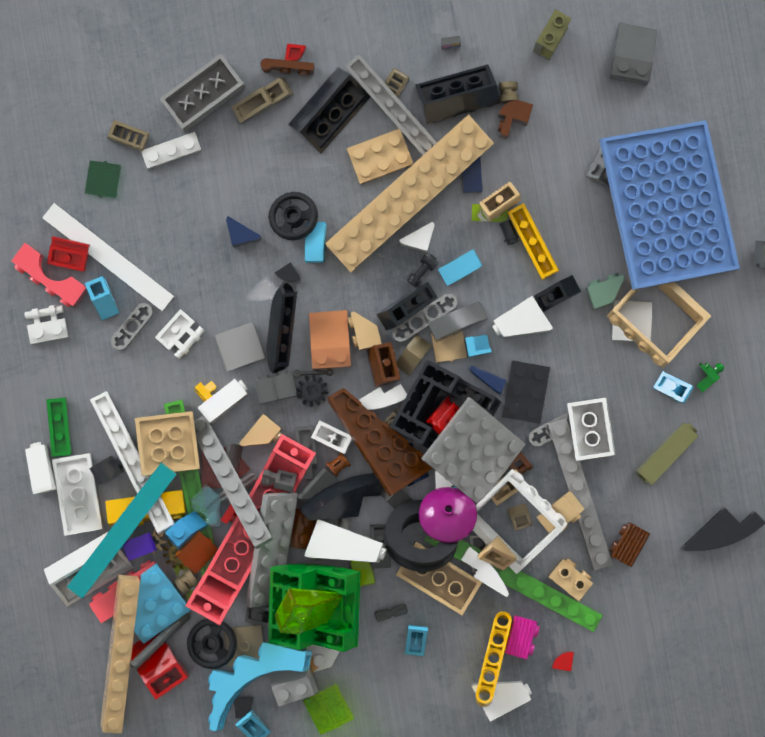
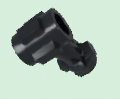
(428, 262)

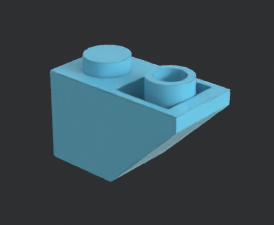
(102, 298)

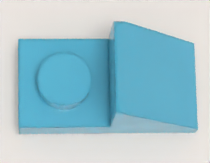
(673, 387)

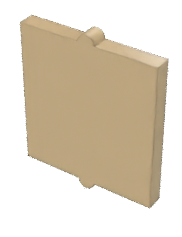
(449, 348)

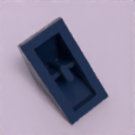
(240, 234)

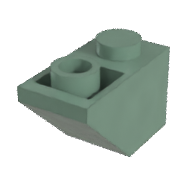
(604, 292)

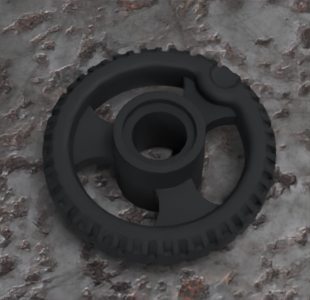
(284, 202)
(195, 647)

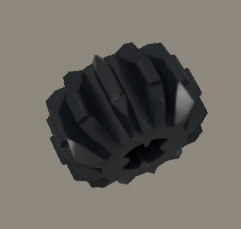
(311, 384)

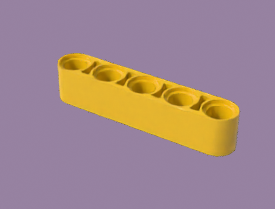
(497, 650)

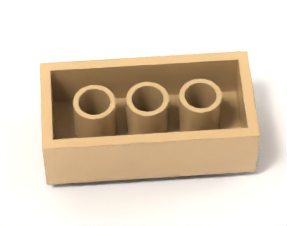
(447, 584)

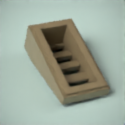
(400, 75)
(114, 127)

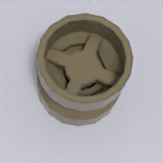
(508, 91)
(188, 577)

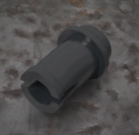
(509, 233)

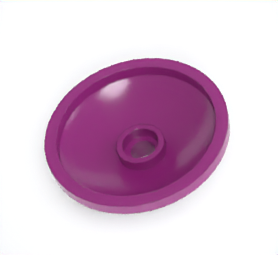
(443, 525)

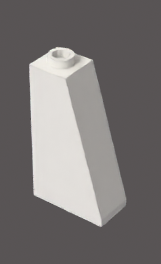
(341, 544)

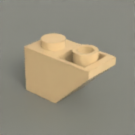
(366, 332)

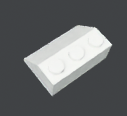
(591, 429)

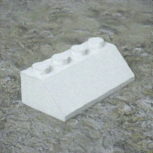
(64, 570)

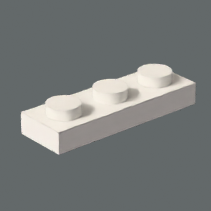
(171, 150)

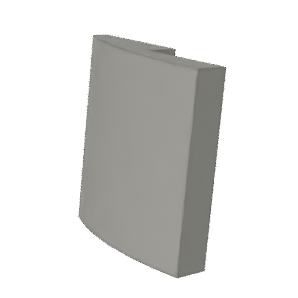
(239, 347)

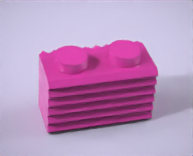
(521, 637)

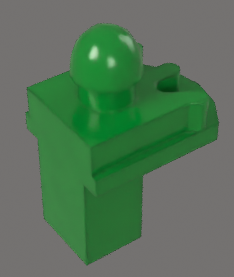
(712, 375)

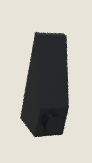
(407, 306)

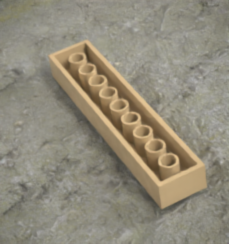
(409, 193)

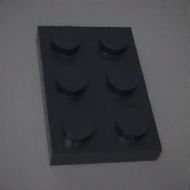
(526, 392)

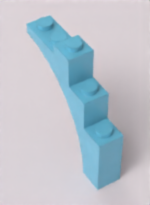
(247, 669)

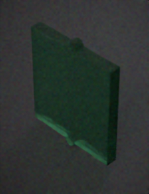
(102, 179)

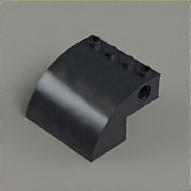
(427, 393)

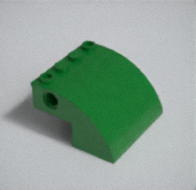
(343, 626)

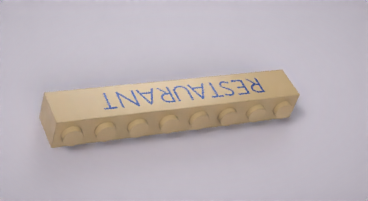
(120, 654)

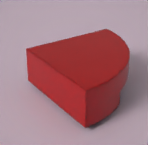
(294, 52)
(564, 661)

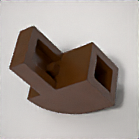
(516, 112)

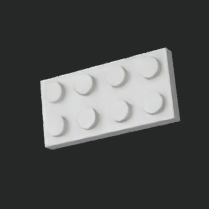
(77, 494)

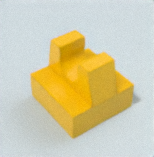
(204, 392)

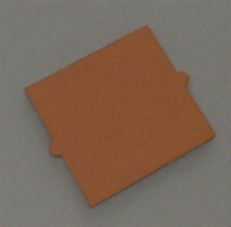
(197, 552)

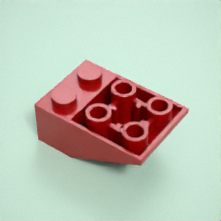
(161, 670)

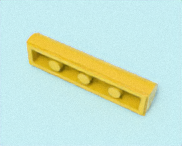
(533, 241)

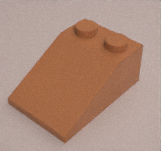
(329, 340)

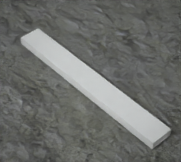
(109, 257)
(129, 456)

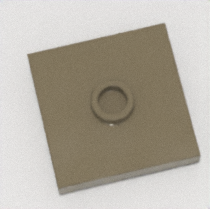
(248, 641)

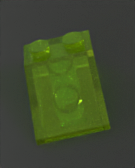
(305, 610)

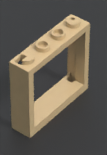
(680, 298)

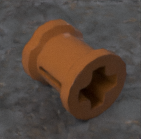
(338, 464)

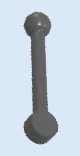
(297, 373)

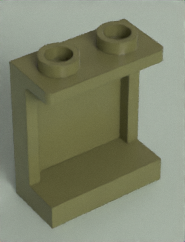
(552, 34)

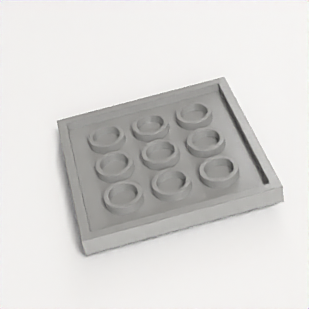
(473, 451)

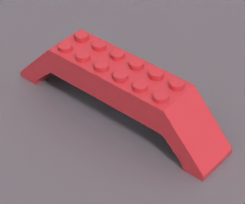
(234, 557)

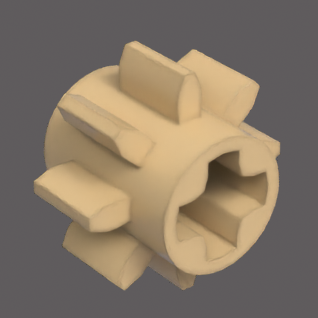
(161, 541)

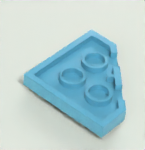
(157, 604)

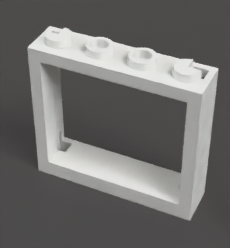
(487, 534)

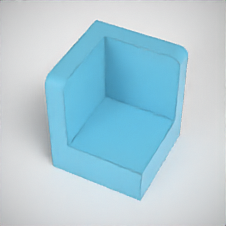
(477, 345)

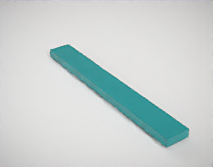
(121, 530)

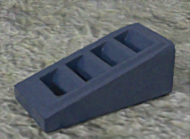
(494, 382)

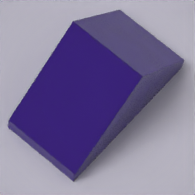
(139, 546)

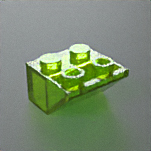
(329, 708)

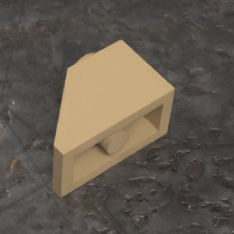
(262, 433)

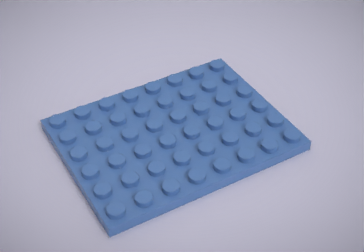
(669, 204)

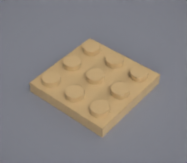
(167, 440)

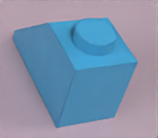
(185, 529)

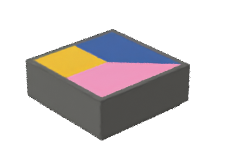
(450, 42)

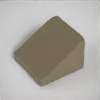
(519, 517)

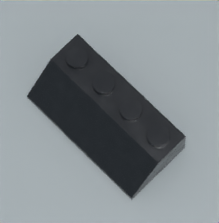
(458, 93)
(329, 110)

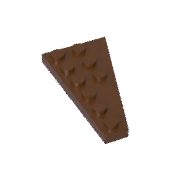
(382, 447)

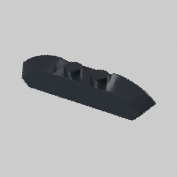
(281, 327)

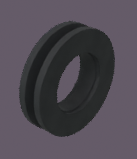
(406, 555)

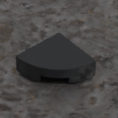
(288, 273)
(242, 706)

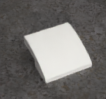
(637, 313)

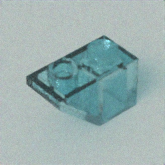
(209, 504)

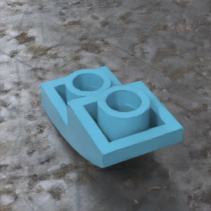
(315, 244)
(460, 267)

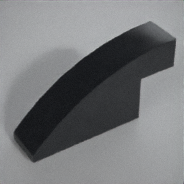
(342, 498)
(723, 531)

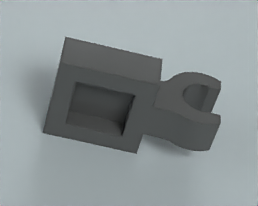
(281, 480)

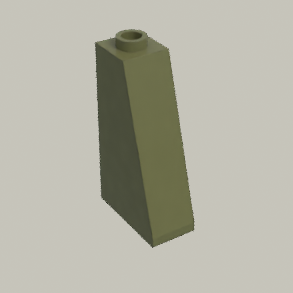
(666, 454)

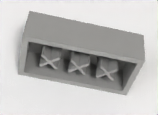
(202, 93)

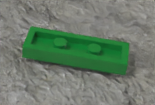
(59, 427)

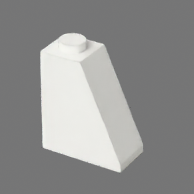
(522, 320)
(223, 400)
(40, 468)
(506, 698)

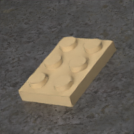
(380, 156)

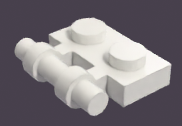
(49, 330)
(174, 331)

